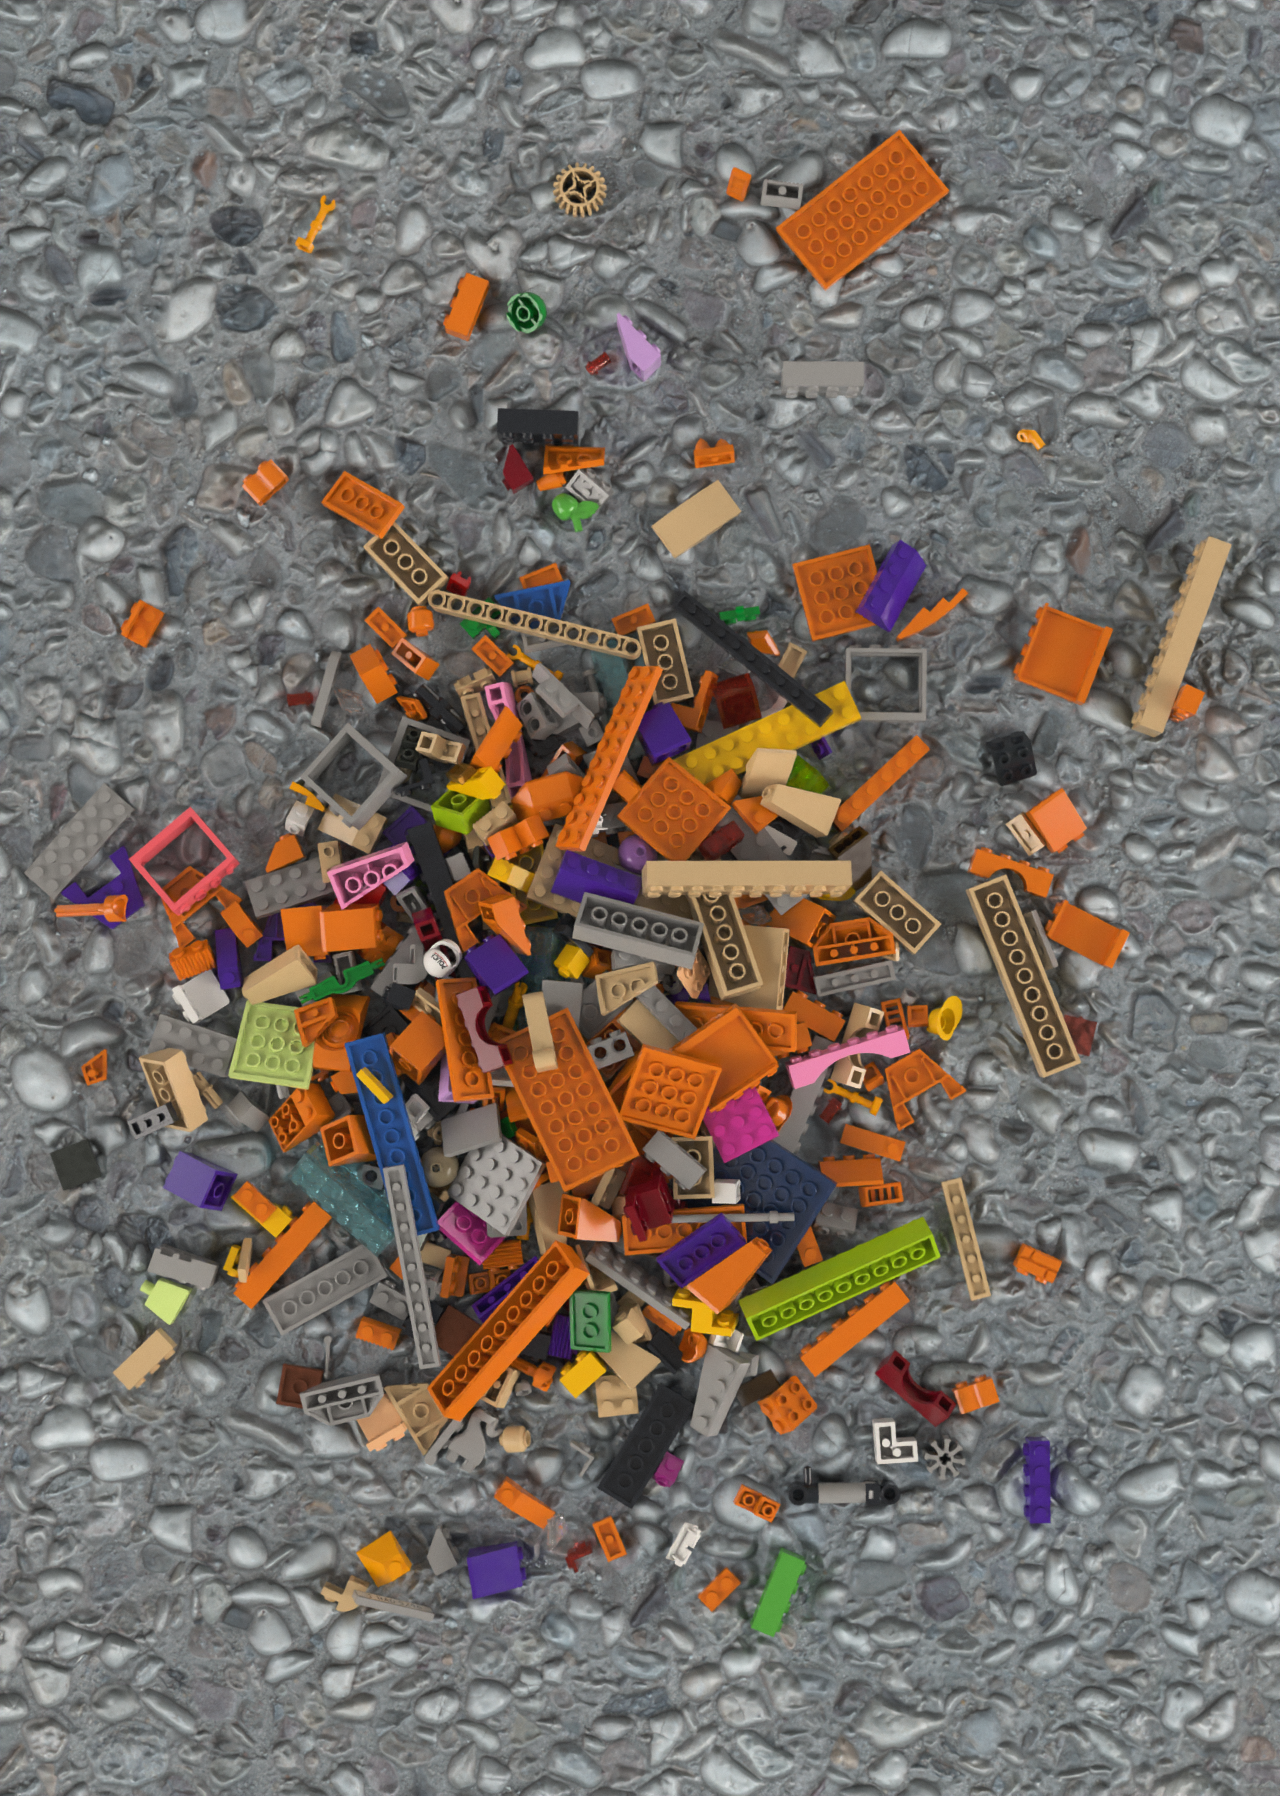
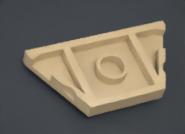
(417, 1412)

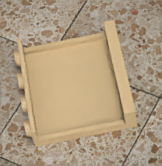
(770, 953)

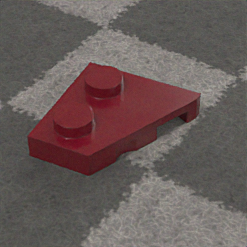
(799, 970)

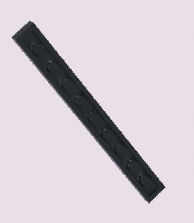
(752, 659)

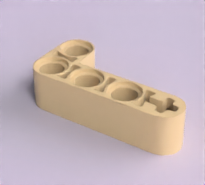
(540, 1032)

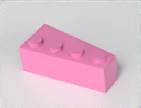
(361, 875)

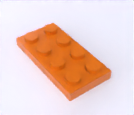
(363, 504)

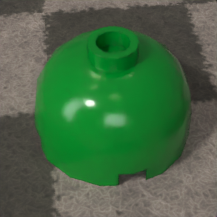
(526, 312)

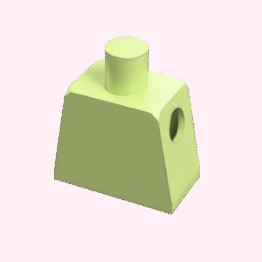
(165, 1298)

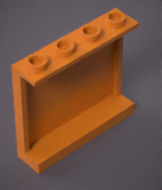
(1062, 654)
(737, 1048)

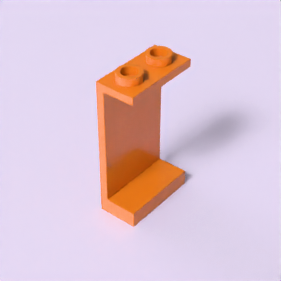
(1085, 934)

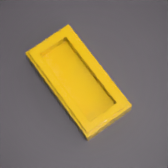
(374, 1085)

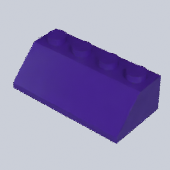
(892, 586)
(583, 874)

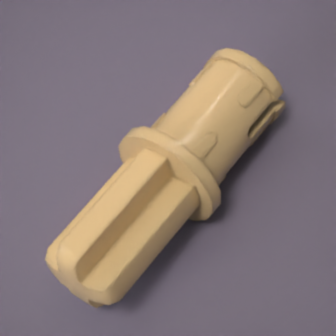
(207, 1090)

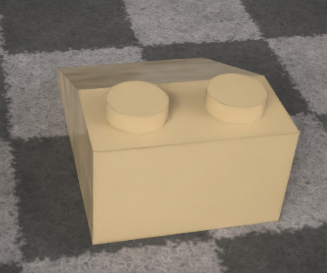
(365, 839)

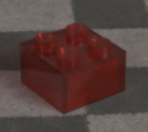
(736, 700)

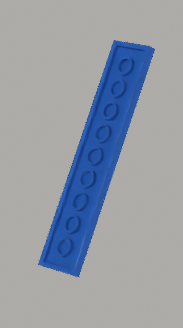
(390, 1125)

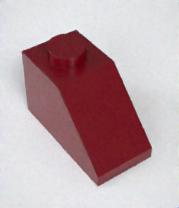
(515, 472)

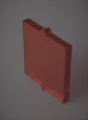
(1081, 1032)

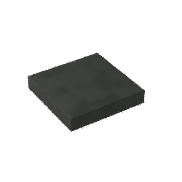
(76, 1164)

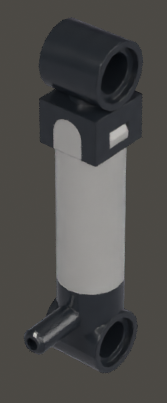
(866, 1492)

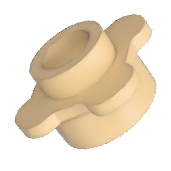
(433, 1133)

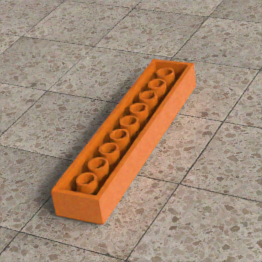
(508, 1331)

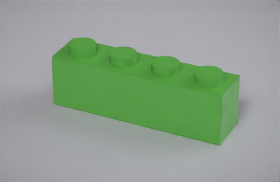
(777, 1592)

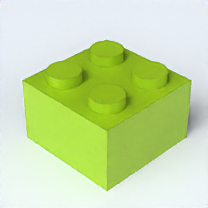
(459, 811)

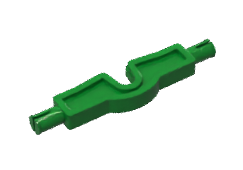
(331, 984)

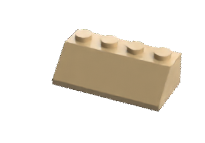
(174, 1083)

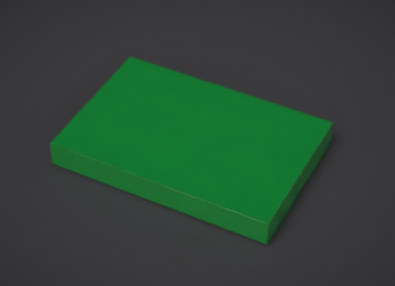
(590, 1320)

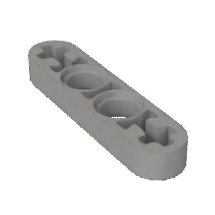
(326, 689)

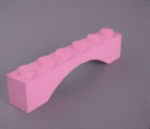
(517, 763)
(806, 1069)

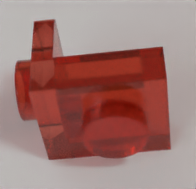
(579, 1550)

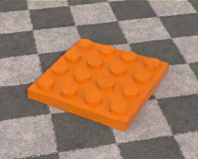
(833, 590)
(673, 812)
(669, 1091)

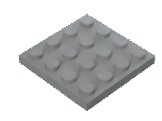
(497, 1182)

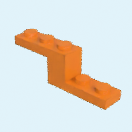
(694, 718)

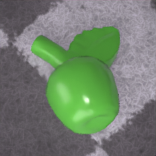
(567, 508)

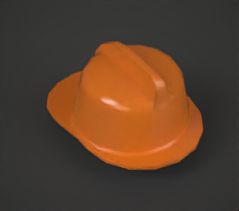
(779, 1109)

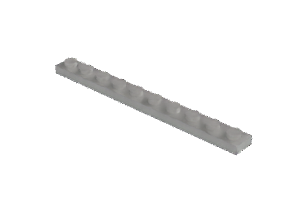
(412, 1266)

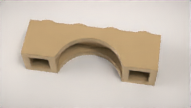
(861, 1021)

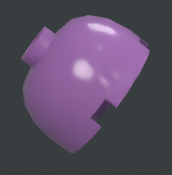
(634, 854)

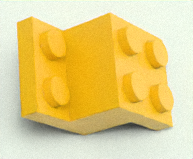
(703, 1318)

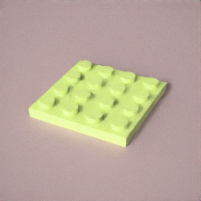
(271, 1048)

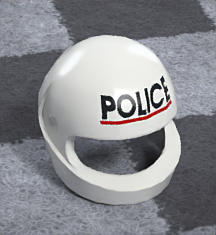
(437, 963)

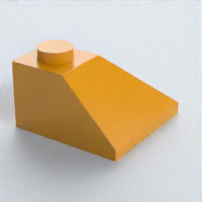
(384, 1559)

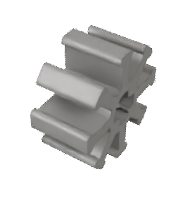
(939, 1451)

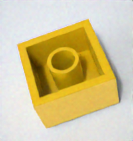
(582, 1372)

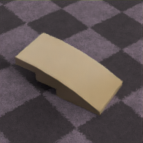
(696, 519)
(766, 769)

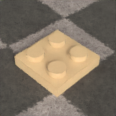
(615, 1397)

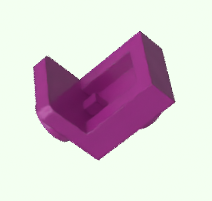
(668, 1470)

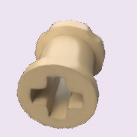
(522, 677)

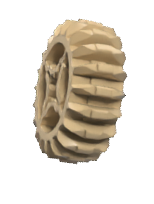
(572, 193)

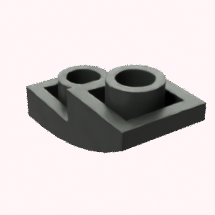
(408, 756)

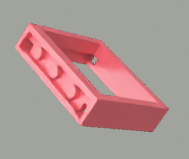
(163, 839)

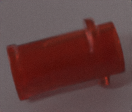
(597, 364)
(300, 699)
(830, 1110)

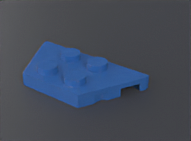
(540, 600)

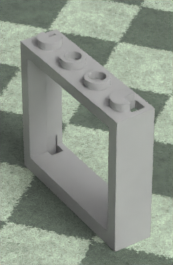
(892, 651)
(394, 751)
(375, 800)

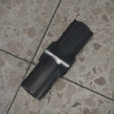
(440, 709)

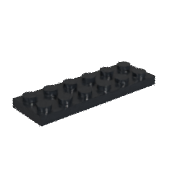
(392, 1021)
(646, 1445)

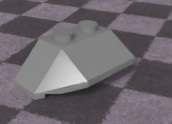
(343, 1398)

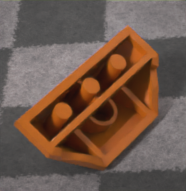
(547, 796)
(852, 942)

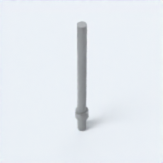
(772, 1217)

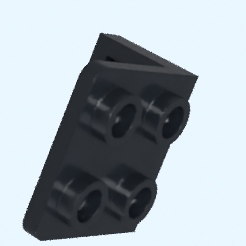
(1012, 757)

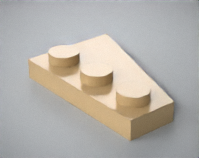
(623, 985)

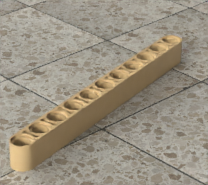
(524, 625)

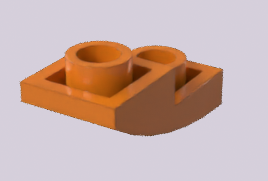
(486, 1281)
(756, 1503)

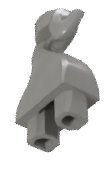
(471, 1442)

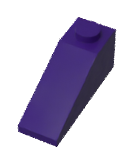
(228, 959)

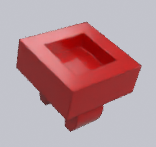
(458, 585)

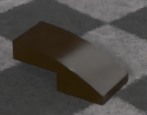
(757, 1388)

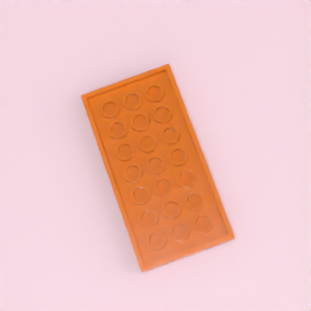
(862, 210)
(569, 1105)

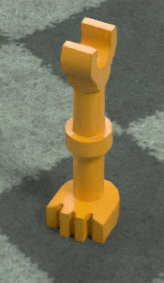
(306, 244)
(530, 662)
(854, 1097)

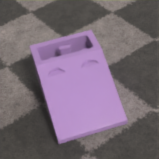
(641, 355)

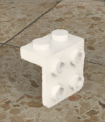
(200, 997)

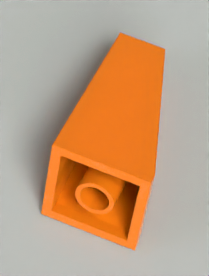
(725, 1280)

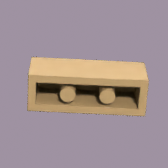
(145, 1359)

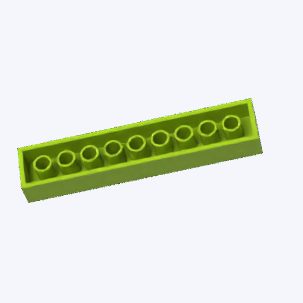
(839, 1278)

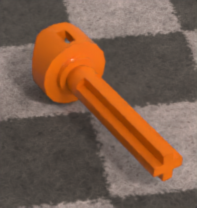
(113, 909)
(540, 1374)

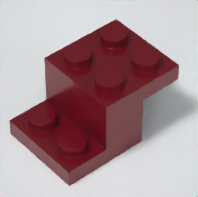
(649, 1205)

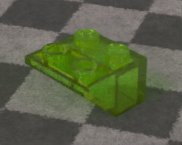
(806, 777)

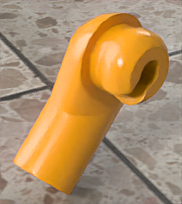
(1030, 436)

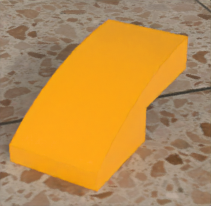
(311, 799)

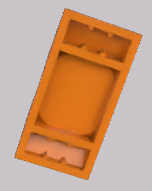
(329, 1045)

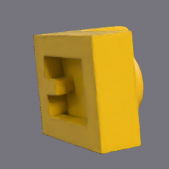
(232, 1260)

